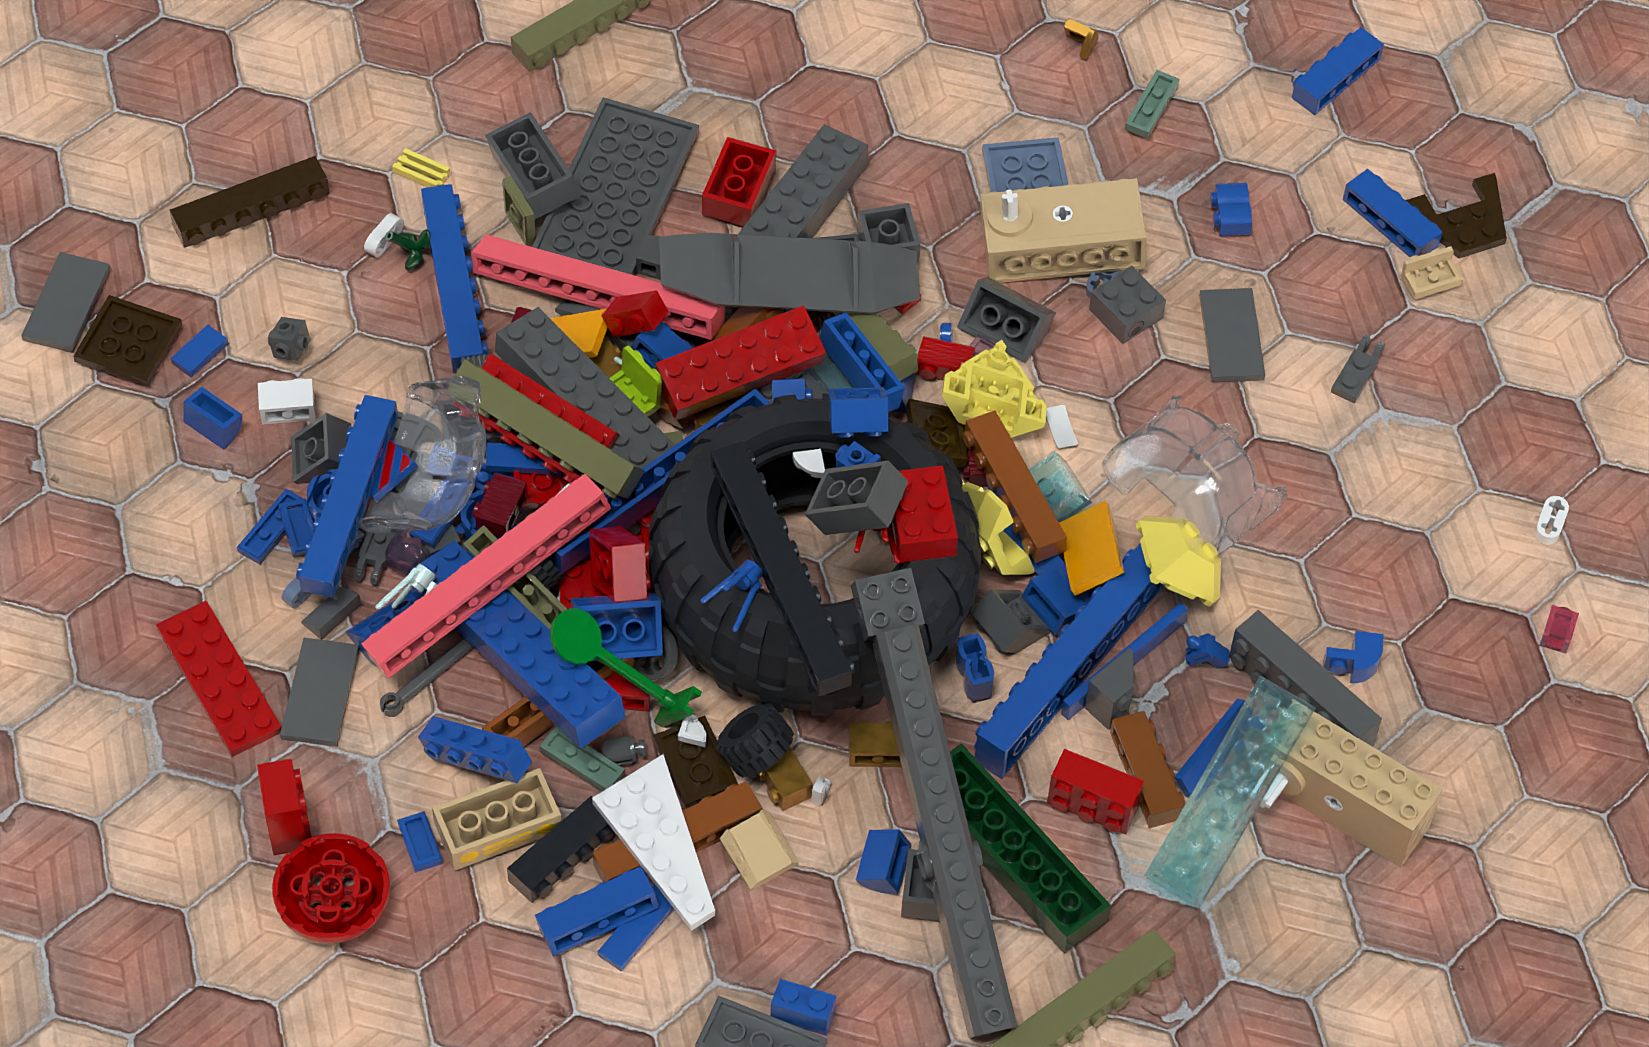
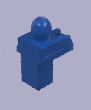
(1206, 649)

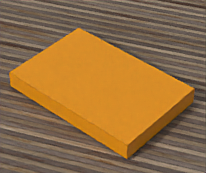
(584, 329)

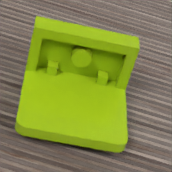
(639, 381)

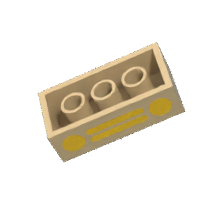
(496, 819)

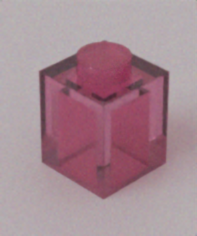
(1559, 629)

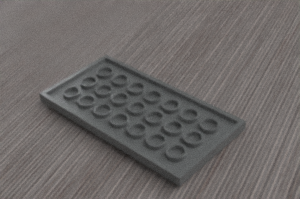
(623, 185)

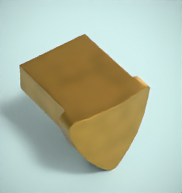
(1083, 34)

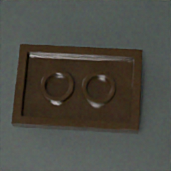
(941, 428)
(694, 768)

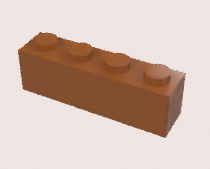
(1146, 759)

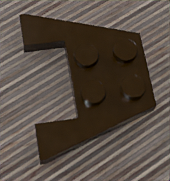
(1472, 226)

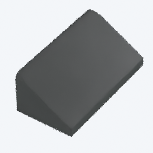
(332, 612)

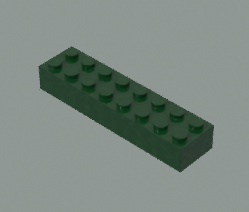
(1026, 858)

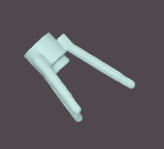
(419, 579)

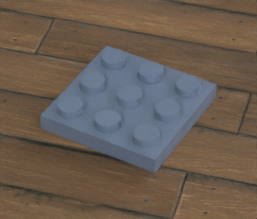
(1024, 164)

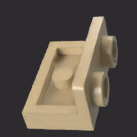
(1431, 273)

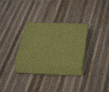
(519, 211)

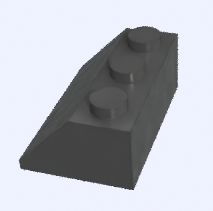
(1006, 316)

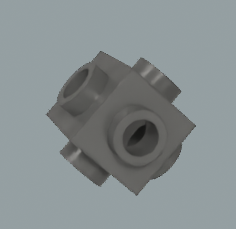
(289, 338)

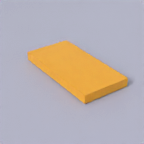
(1091, 548)

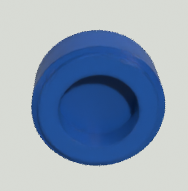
(946, 332)

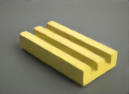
(423, 166)

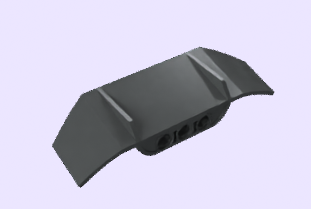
(789, 272)

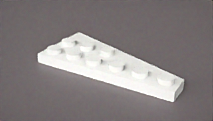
(654, 830)

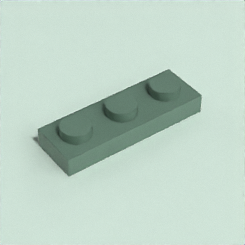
(1152, 104)
(583, 762)

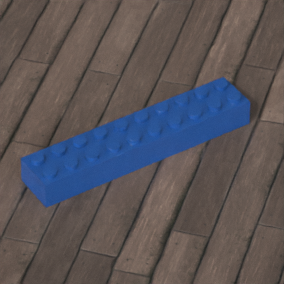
(522, 651)
(1065, 665)

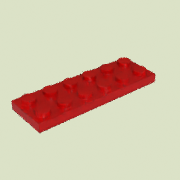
(219, 678)

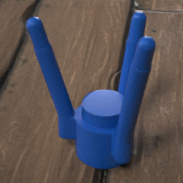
(744, 577)

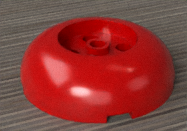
(332, 859)

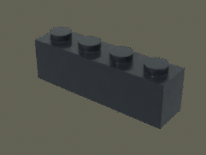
(559, 851)

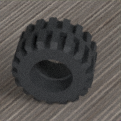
(754, 740)

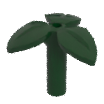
(409, 243)

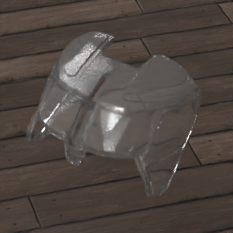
(449, 442)
(1212, 490)

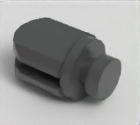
(624, 749)

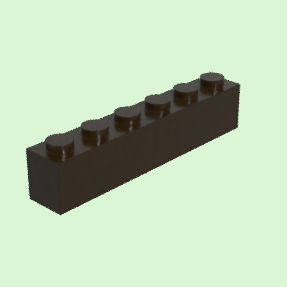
(249, 201)

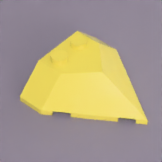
(994, 383)
(995, 544)
(1180, 558)

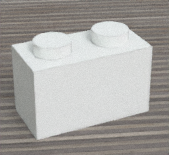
(286, 401)

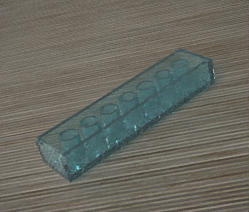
(1229, 792)

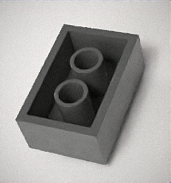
(856, 498)

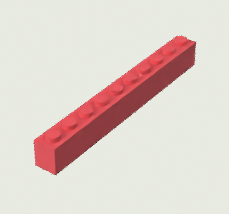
(588, 283)
(486, 575)

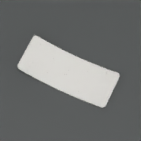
(1061, 426)

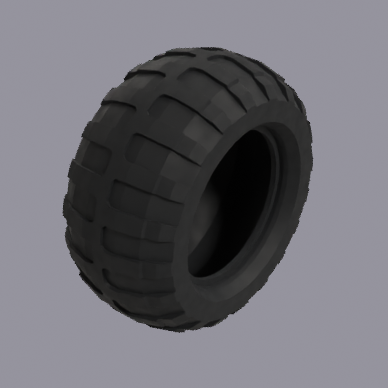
(697, 530)

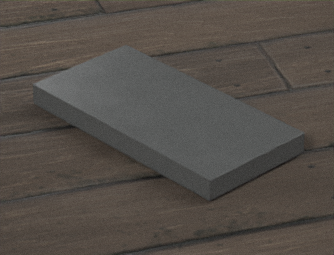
(66, 302)
(1232, 335)
(319, 692)
(741, 1026)

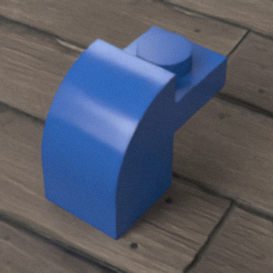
(1360, 661)

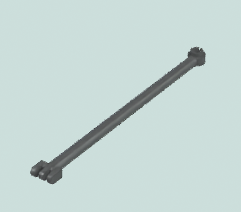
(424, 678)

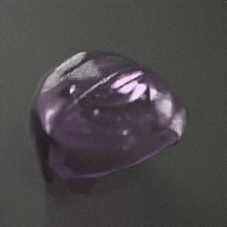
(404, 553)

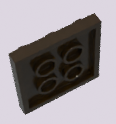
(128, 340)

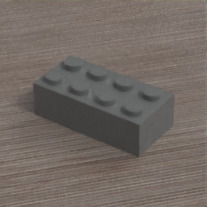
(533, 163)

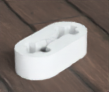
(376, 242)
(1556, 521)

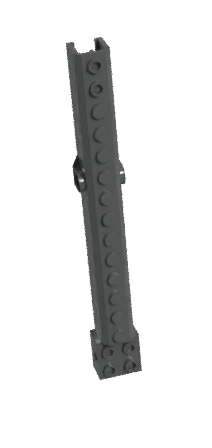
(945, 854)

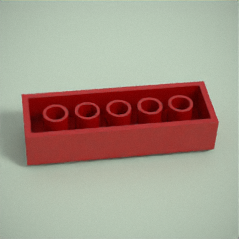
(740, 362)

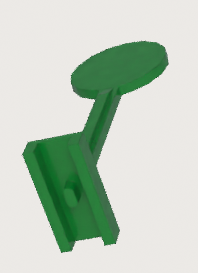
(579, 640)

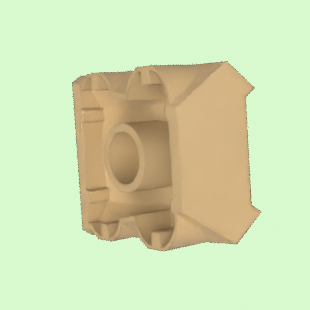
(758, 850)

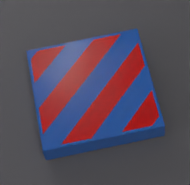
(393, 469)

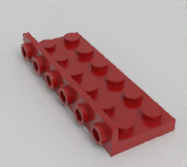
(551, 402)

